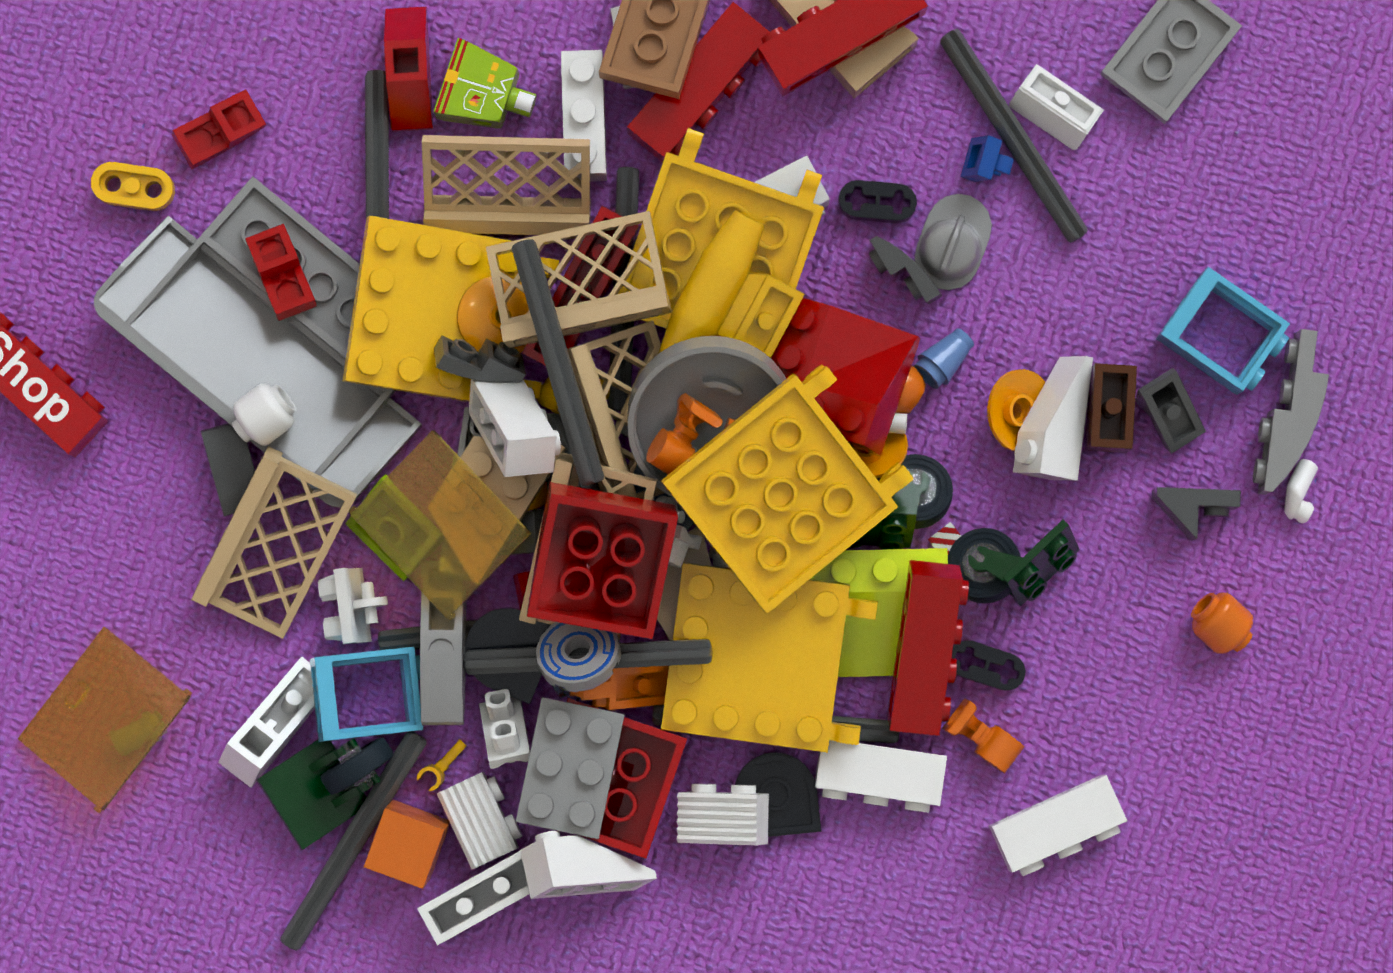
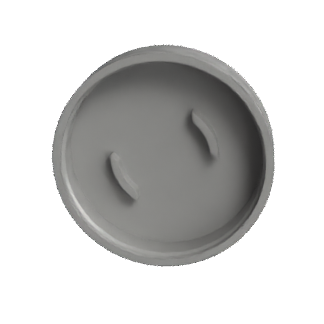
(713, 370)

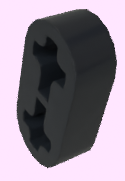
(877, 191)
(993, 656)

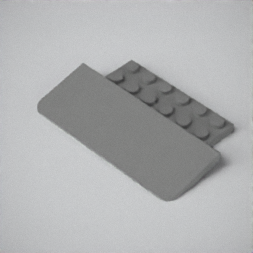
(213, 329)

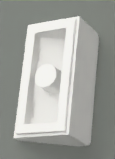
(1055, 107)

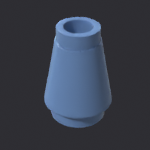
(943, 359)

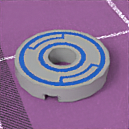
(579, 673)

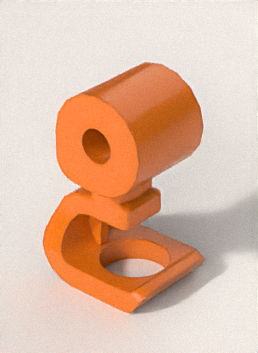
(674, 446)
(992, 743)

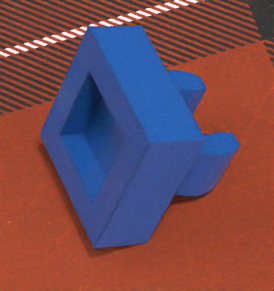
(984, 159)

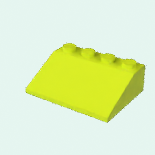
(879, 576)

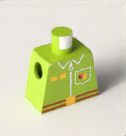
(481, 89)

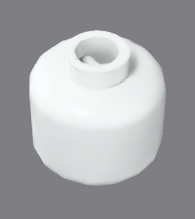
(263, 414)

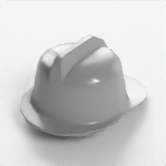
(953, 241)

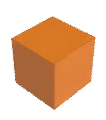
(407, 844)

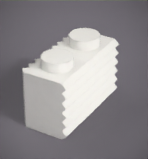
(722, 817)
(479, 819)

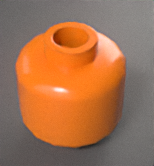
(1222, 622)

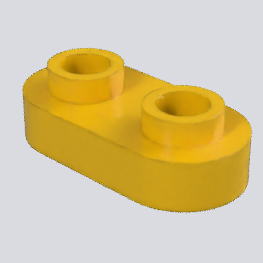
(134, 186)

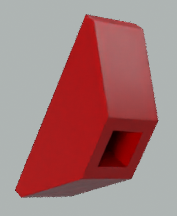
(408, 69)

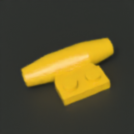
(729, 299)

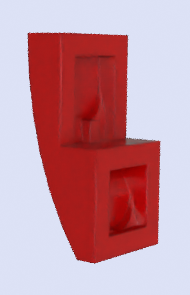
(219, 129)
(281, 272)

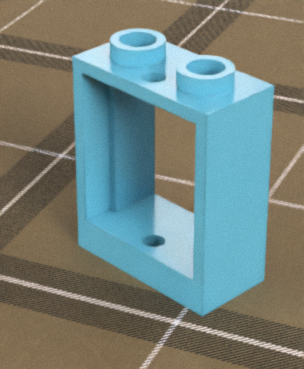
(1271, 344)
(325, 695)

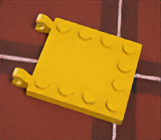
(695, 203)
(411, 297)
(783, 491)
(768, 672)

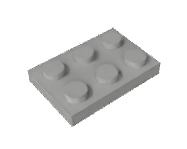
(1170, 53)
(570, 768)

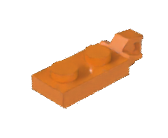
(629, 688)

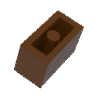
(1111, 408)

